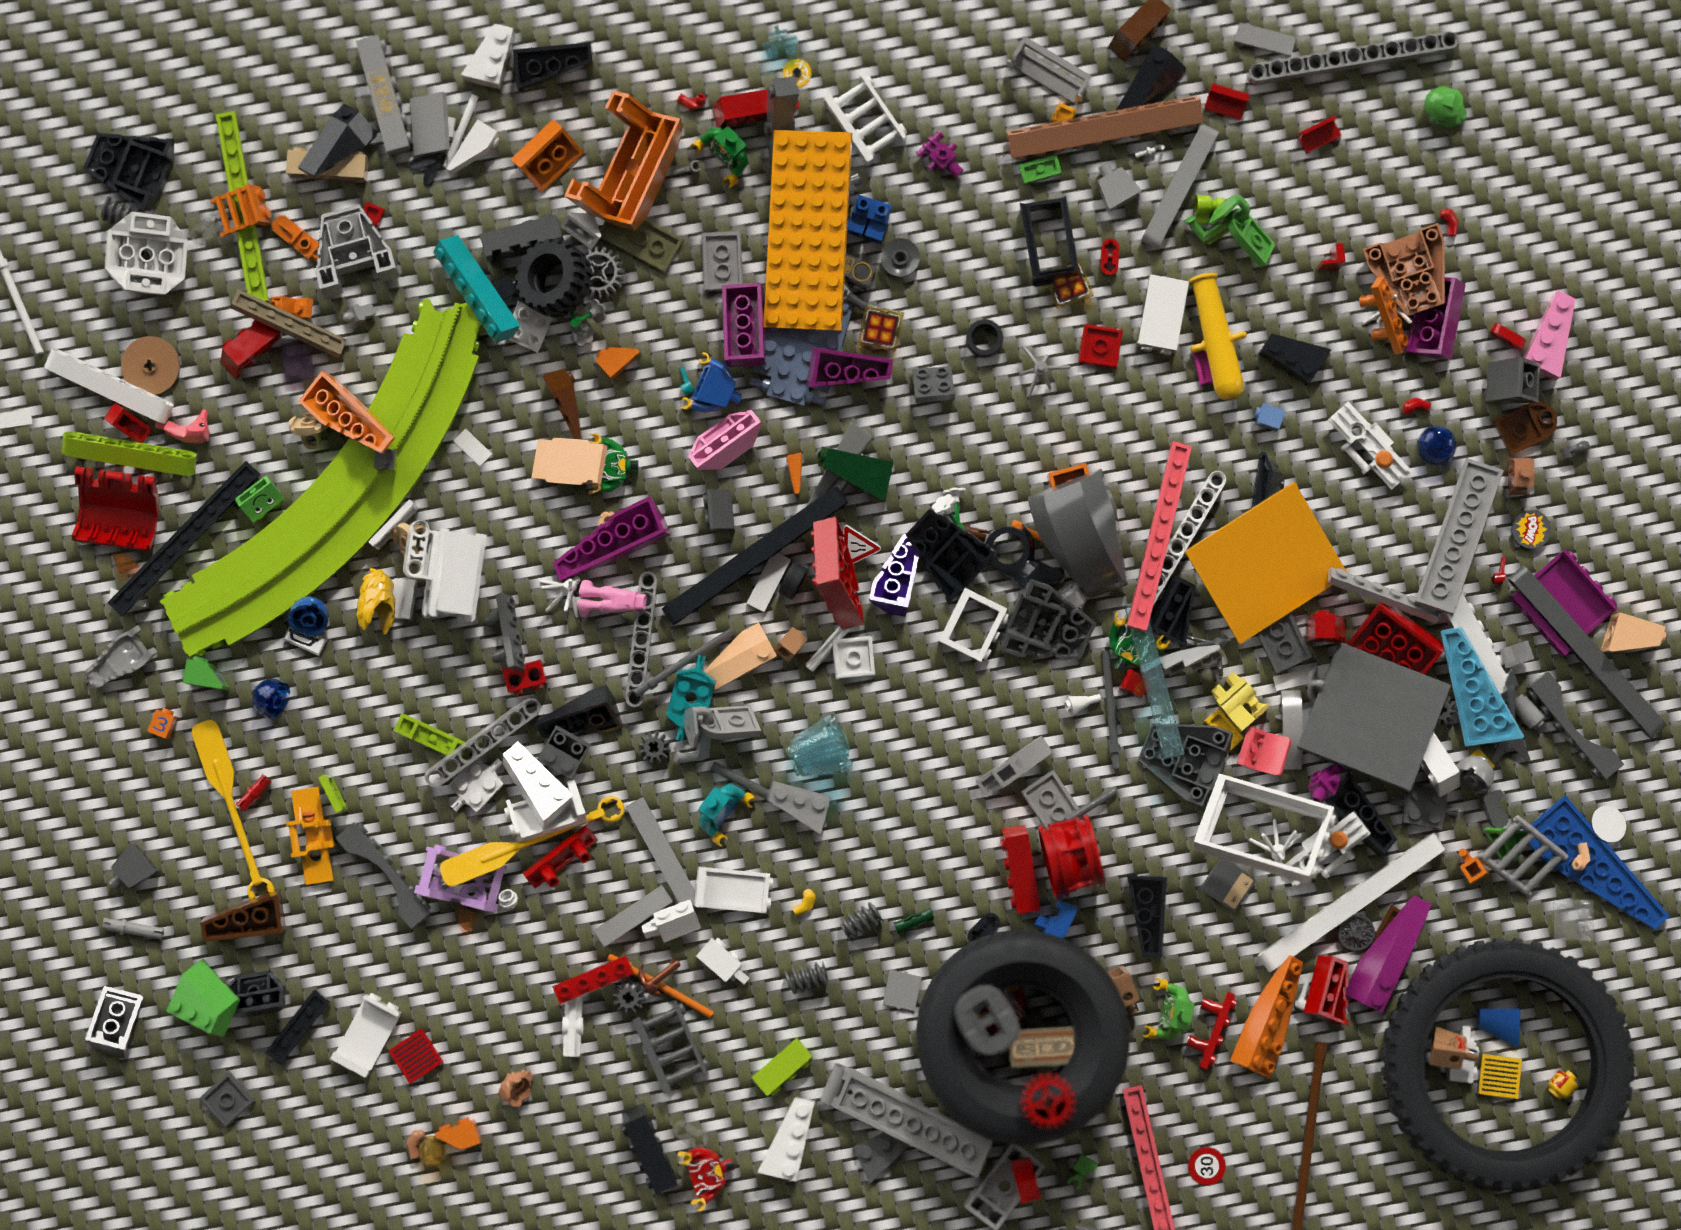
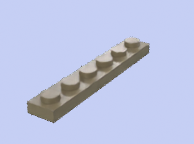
(288, 323)

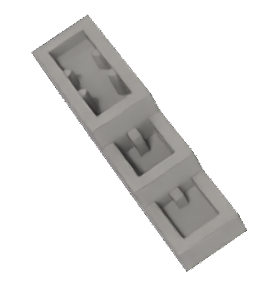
(1192, 659)
(632, 916)

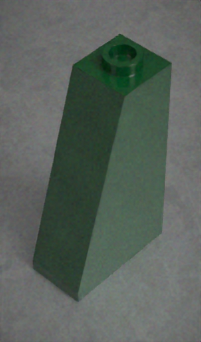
(861, 471)

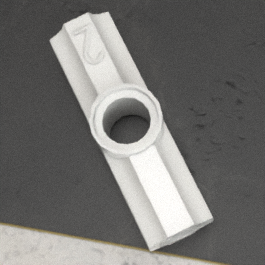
(573, 1027)

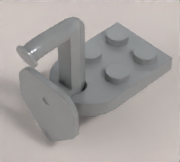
(716, 724)

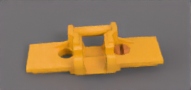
(318, 832)

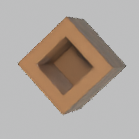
(790, 644)

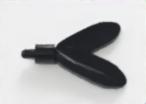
(431, 163)

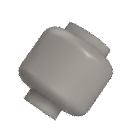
(1074, 595)

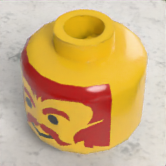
(1562, 1085)

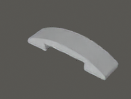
(1292, 726)

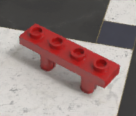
(559, 857)
(593, 979)
(1222, 1022)

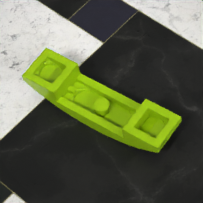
(429, 735)

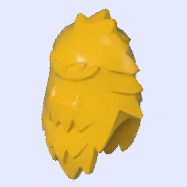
(376, 595)

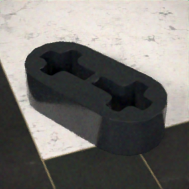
(989, 930)

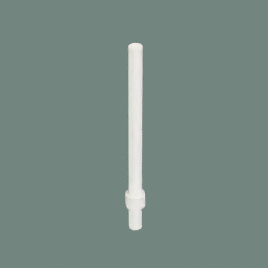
(19, 305)

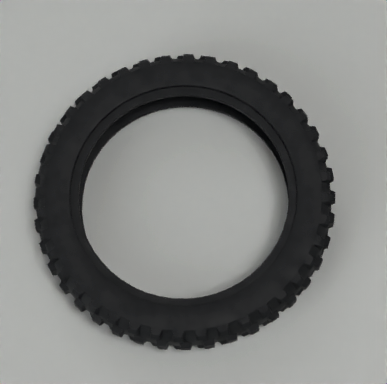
(1608, 1079)

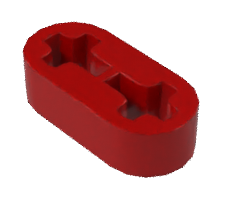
(1114, 257)
(1507, 336)

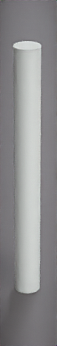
(461, 130)

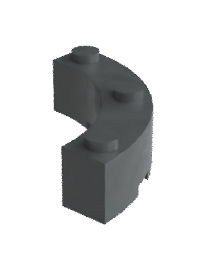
(781, 101)

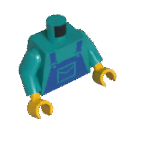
(718, 807)

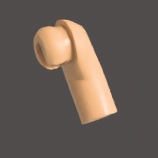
(1583, 858)

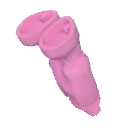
(613, 601)

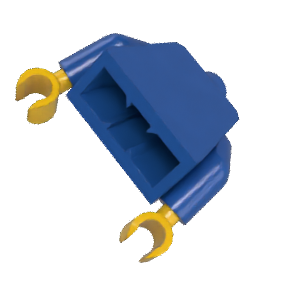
(713, 388)

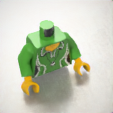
(1175, 1014)

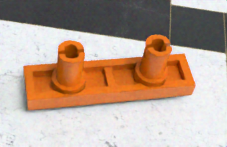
(1387, 308)

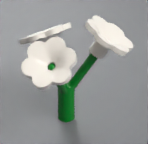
(944, 504)

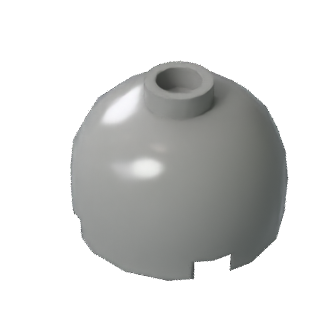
(1476, 773)

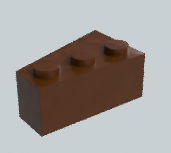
(1138, 28)

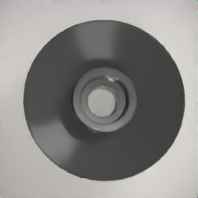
(896, 248)

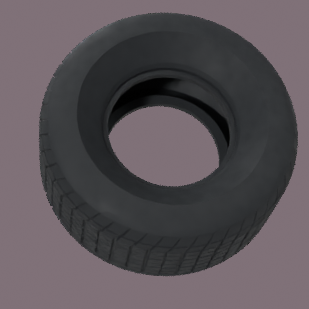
(1092, 1009)

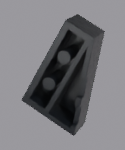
(1174, 612)

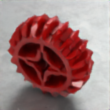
(1043, 1084)

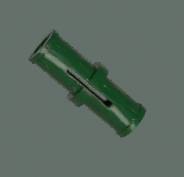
(913, 920)

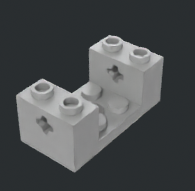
(987, 1200)

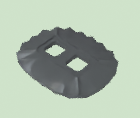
(974, 1028)

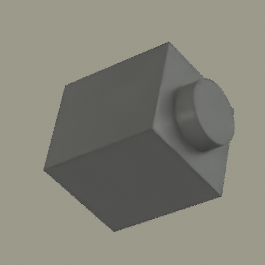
(386, 461)

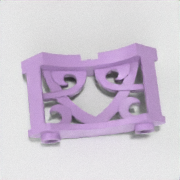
(435, 889)

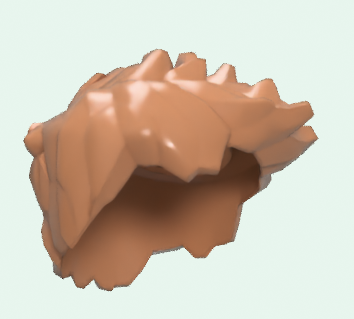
(516, 1087)

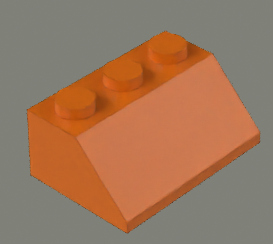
(547, 155)

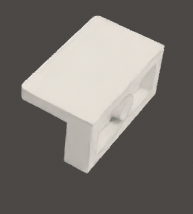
(405, 597)

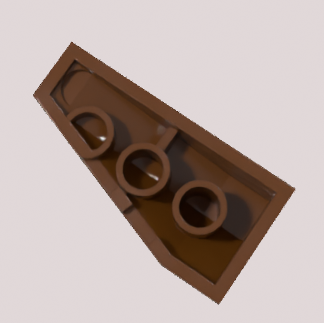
(564, 393)

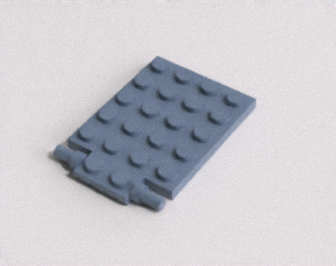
(789, 360)

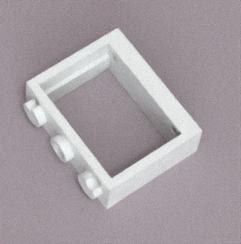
(992, 636)

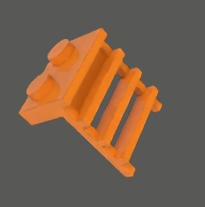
(252, 205)

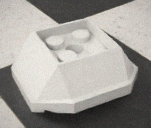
(160, 239)

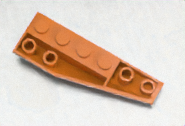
(1268, 1021)

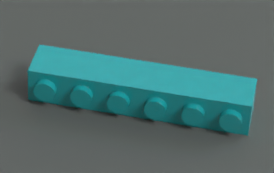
(476, 288)

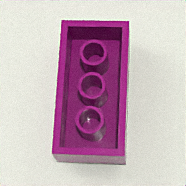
(744, 325)

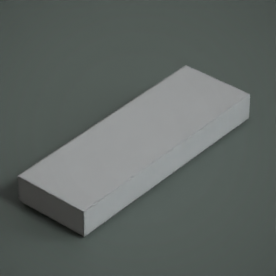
(1265, 39)

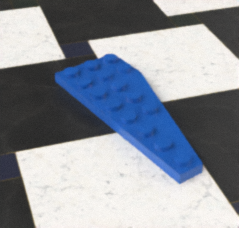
(1605, 873)

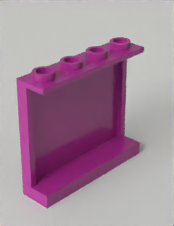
(1574, 592)

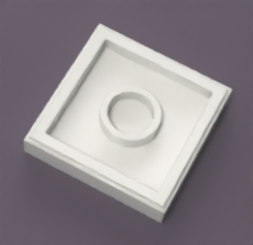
(853, 657)

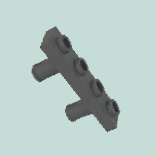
(509, 626)

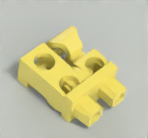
(1233, 700)

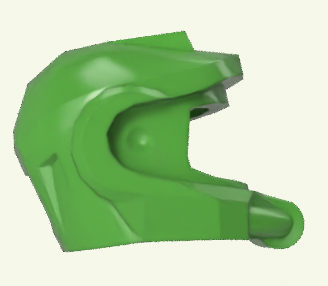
(1445, 106)

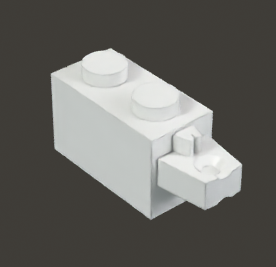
(673, 922)
(722, 962)
(1468, 1071)

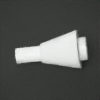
(1077, 703)

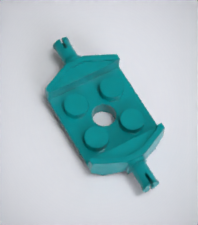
(686, 681)

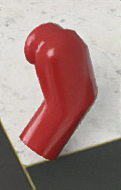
(1452, 220)
(1415, 403)

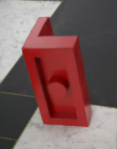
(1226, 101)
(1319, 135)
(1337, 259)

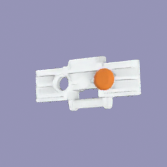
(1374, 441)
(1342, 837)

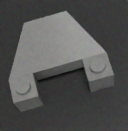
(349, 245)

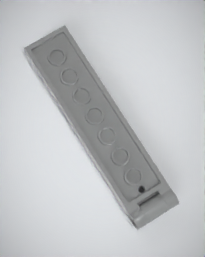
(905, 1119)

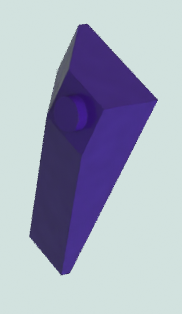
(894, 582)

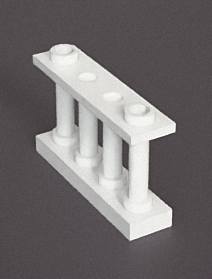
(846, 120)

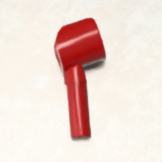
(1499, 578)

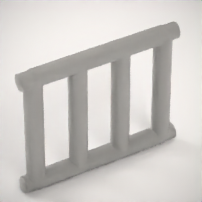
(1513, 878)

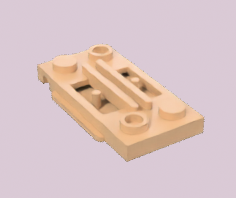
(569, 461)

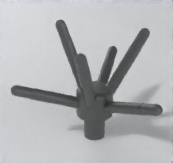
(1217, 641)

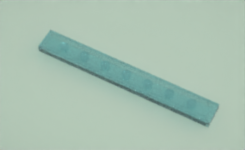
(1156, 691)

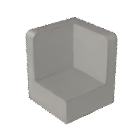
(1516, 654)

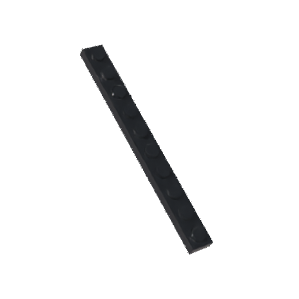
(183, 538)

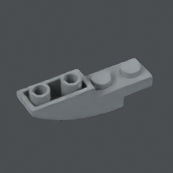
(1014, 766)

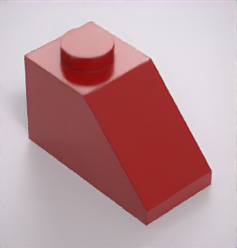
(1133, 684)

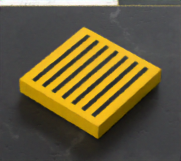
(1499, 1076)

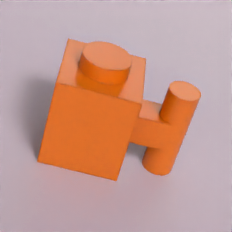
(1473, 867)

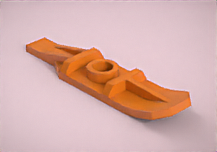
(294, 236)

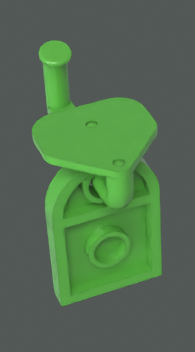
(1240, 225)

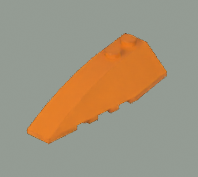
(340, 410)

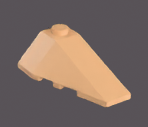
(741, 656)

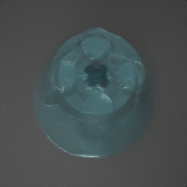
(820, 749)

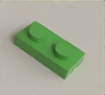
(1040, 169)

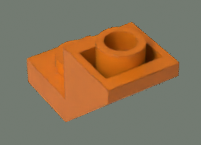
(299, 307)

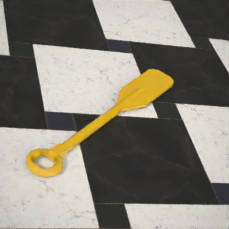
(221, 776)
(497, 854)

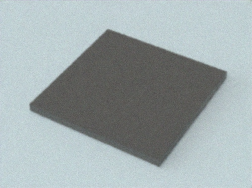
(1374, 717)

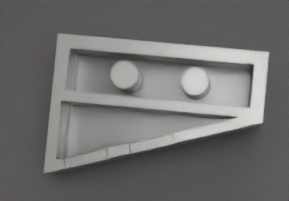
(801, 804)

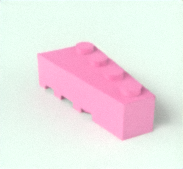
(1552, 335)

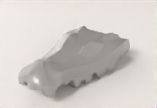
(121, 657)

